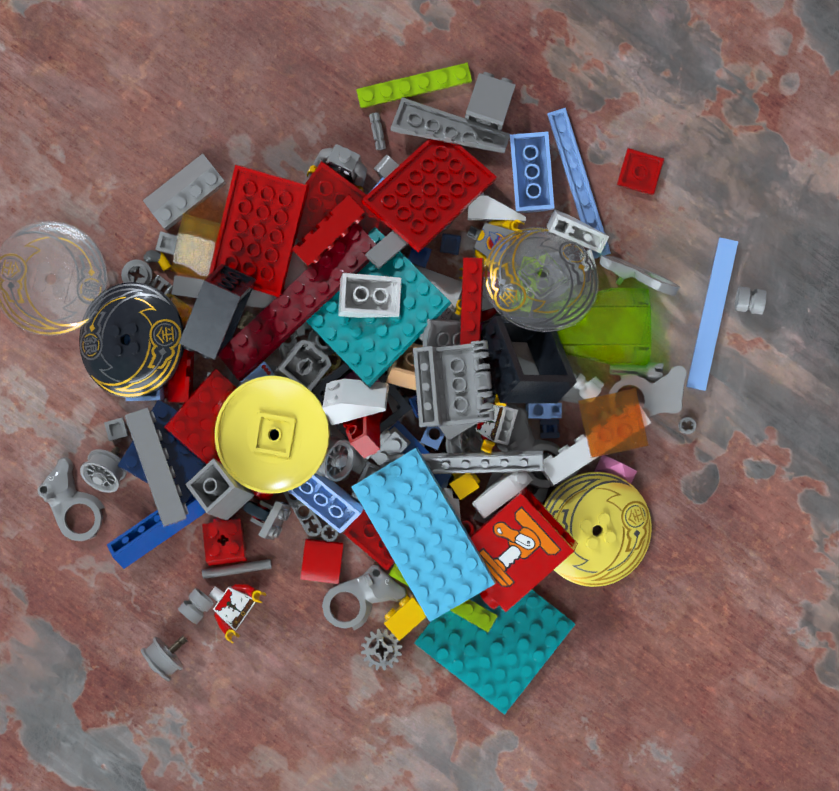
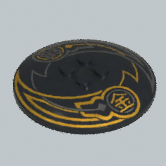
(154, 344)

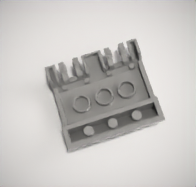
(452, 384)

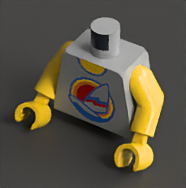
(491, 234)

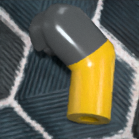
(156, 256)

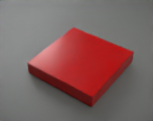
(640, 171)

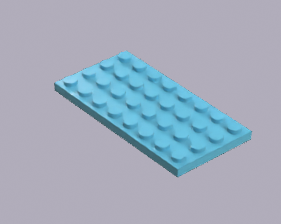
(423, 534)

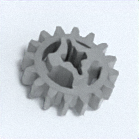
(390, 648)

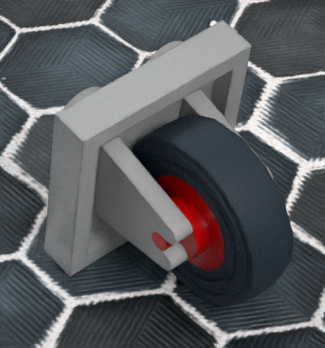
(273, 519)

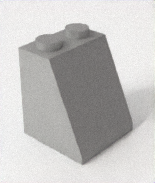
(490, 100)
(218, 491)

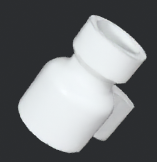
(588, 389)

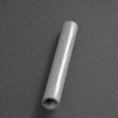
(236, 568)

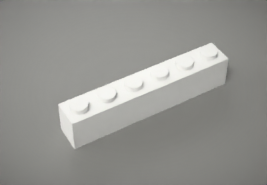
(572, 458)

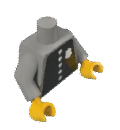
(343, 162)

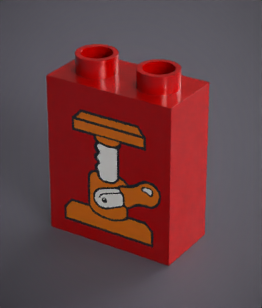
(520, 548)

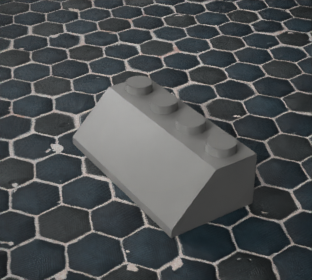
(184, 192)

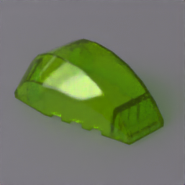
(613, 330)

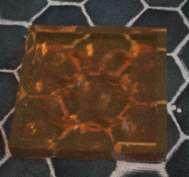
(613, 423)

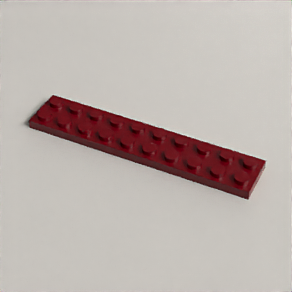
(296, 303)

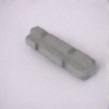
(377, 131)

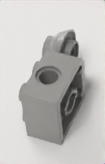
(306, 361)

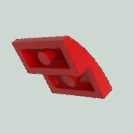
(322, 561)

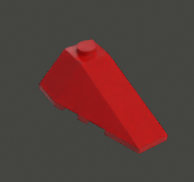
(181, 384)

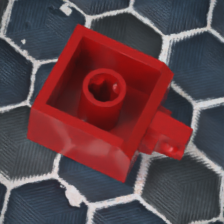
(213, 536)

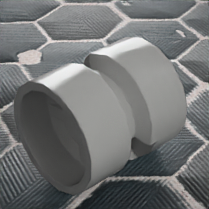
(750, 300)
(195, 606)

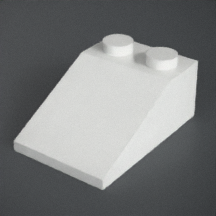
(369, 296)
(353, 399)

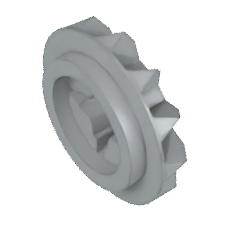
(132, 266)

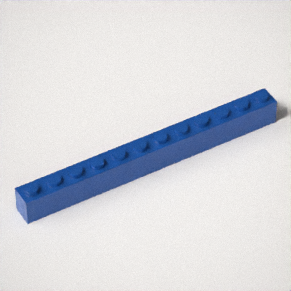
(151, 533)

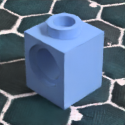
(430, 442)

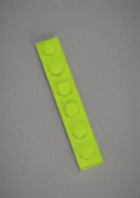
(414, 85)
(468, 610)

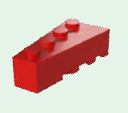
(328, 230)
(364, 434)

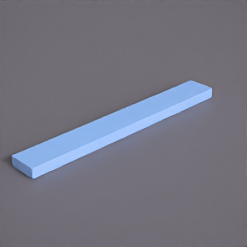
(576, 173)
(712, 314)

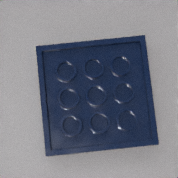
(182, 460)

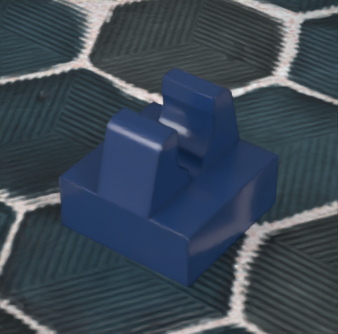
(549, 428)

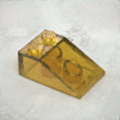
(195, 246)

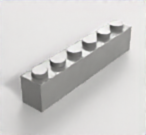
(155, 466)

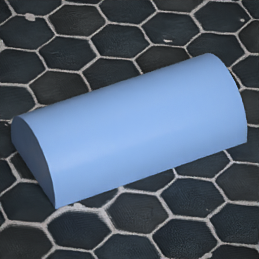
(532, 172)
(328, 502)

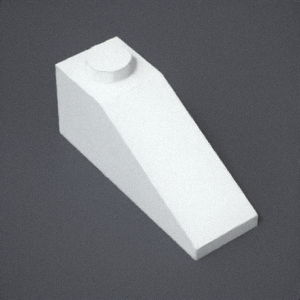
(487, 209)
(577, 231)
(501, 491)

